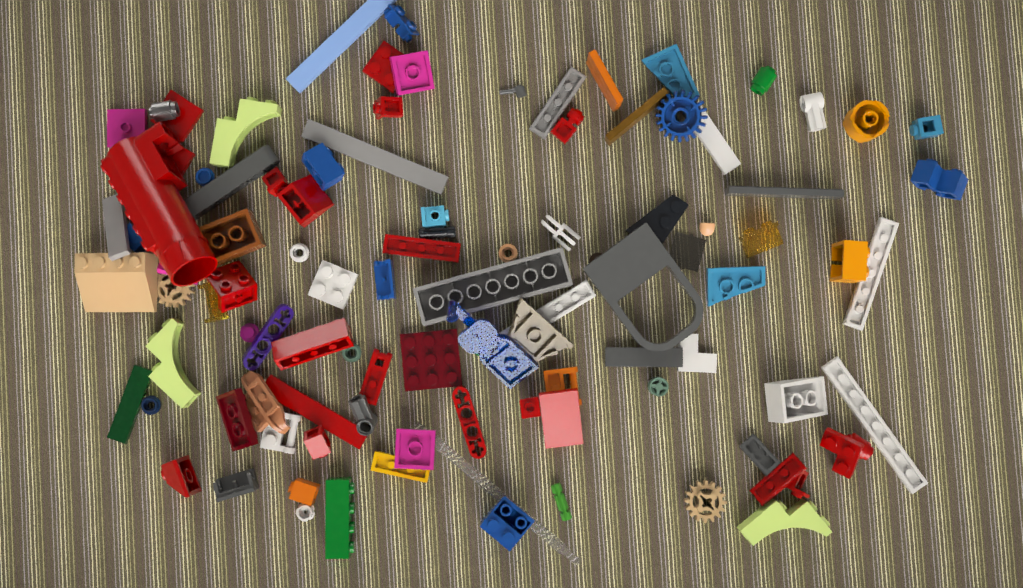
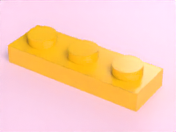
(385, 462)

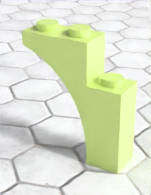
(231, 133)
(169, 373)
(775, 517)

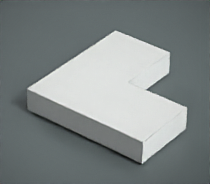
(696, 361)

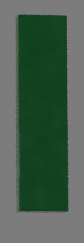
(130, 404)

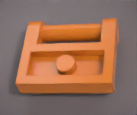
(555, 381)

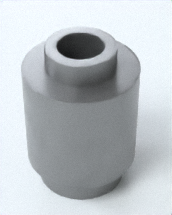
(164, 110)

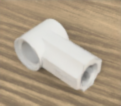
(813, 106)

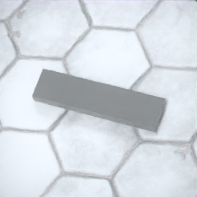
(557, 103)
(115, 228)

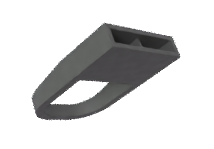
(630, 265)

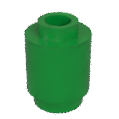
(763, 80)

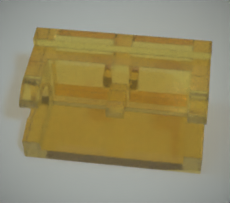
(212, 302)

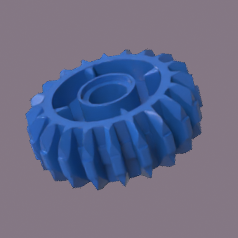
(692, 120)

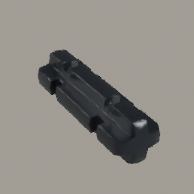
(437, 232)

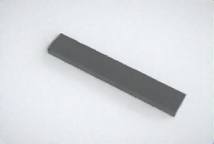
(784, 192)

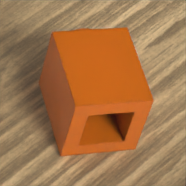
(303, 491)

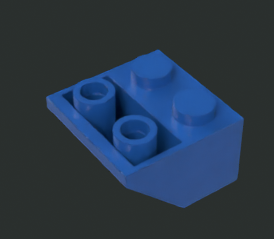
(506, 523)

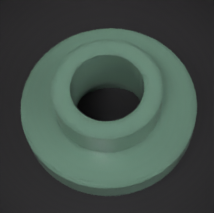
(345, 353)

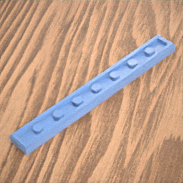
(337, 43)

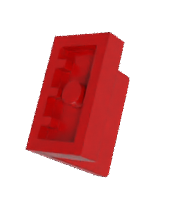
(233, 286)

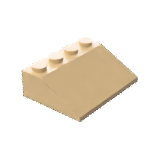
(117, 285)

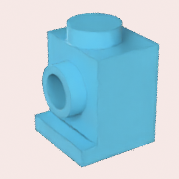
(428, 221)

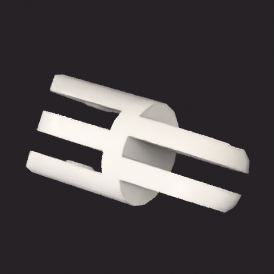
(559, 231)

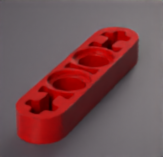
(467, 422)

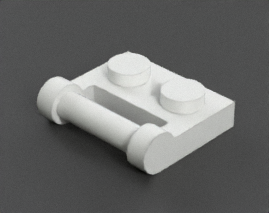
(273, 440)

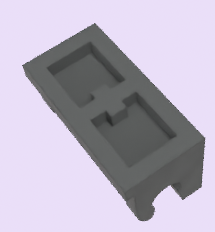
(235, 485)

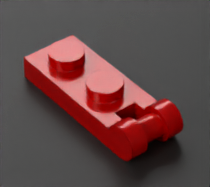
(375, 376)

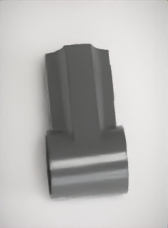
(362, 414)

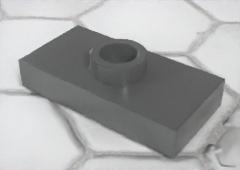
(759, 454)

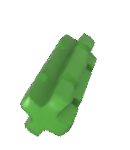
(561, 502)

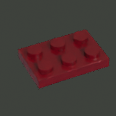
(237, 419)

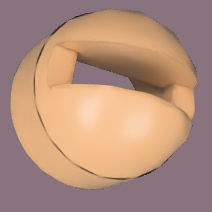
(707, 228)

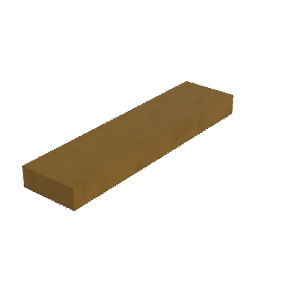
(636, 116)

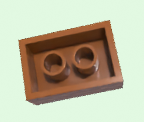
(234, 236)

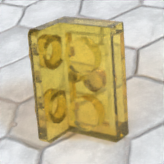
(760, 240)

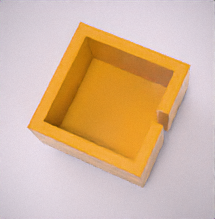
(854, 261)

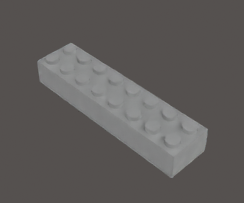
(494, 285)

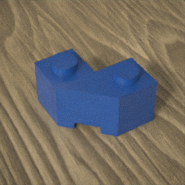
(945, 183)

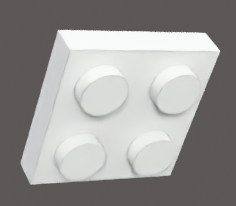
(333, 284)

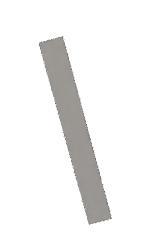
(375, 156)

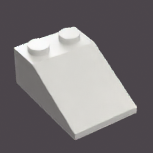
(795, 399)

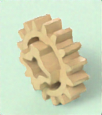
(172, 294)
(710, 495)

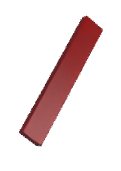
(315, 411)

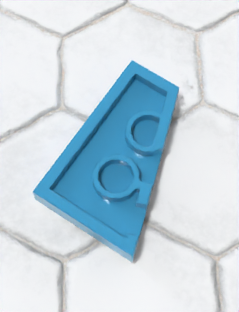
(671, 70)
(732, 281)

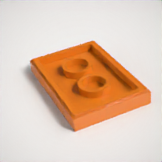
(604, 80)

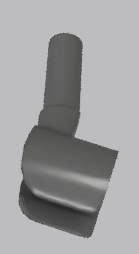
(519, 90)

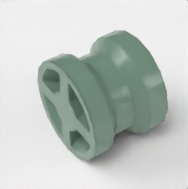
(658, 389)

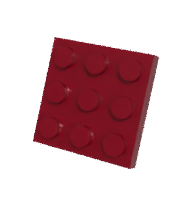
(431, 360)

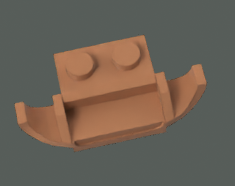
(263, 404)

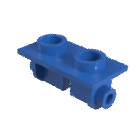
(395, 16)

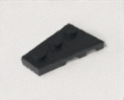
(663, 217)

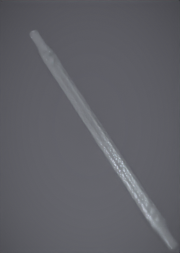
(497, 493)

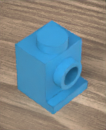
(931, 125)

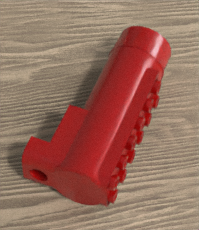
(149, 189)

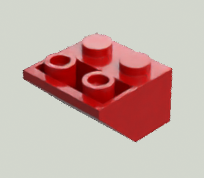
(305, 200)

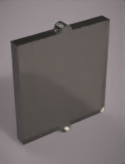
(687, 251)

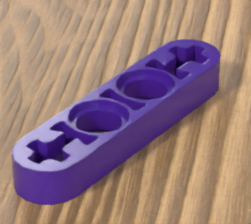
(265, 335)

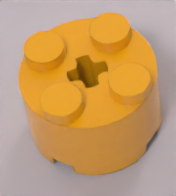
(872, 111)

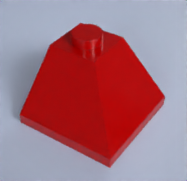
(181, 476)

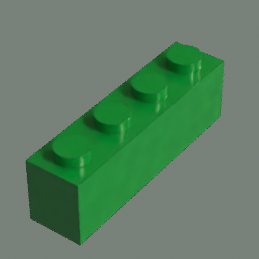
(339, 518)

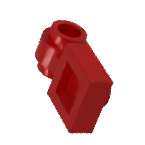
(564, 129)

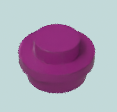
(249, 332)

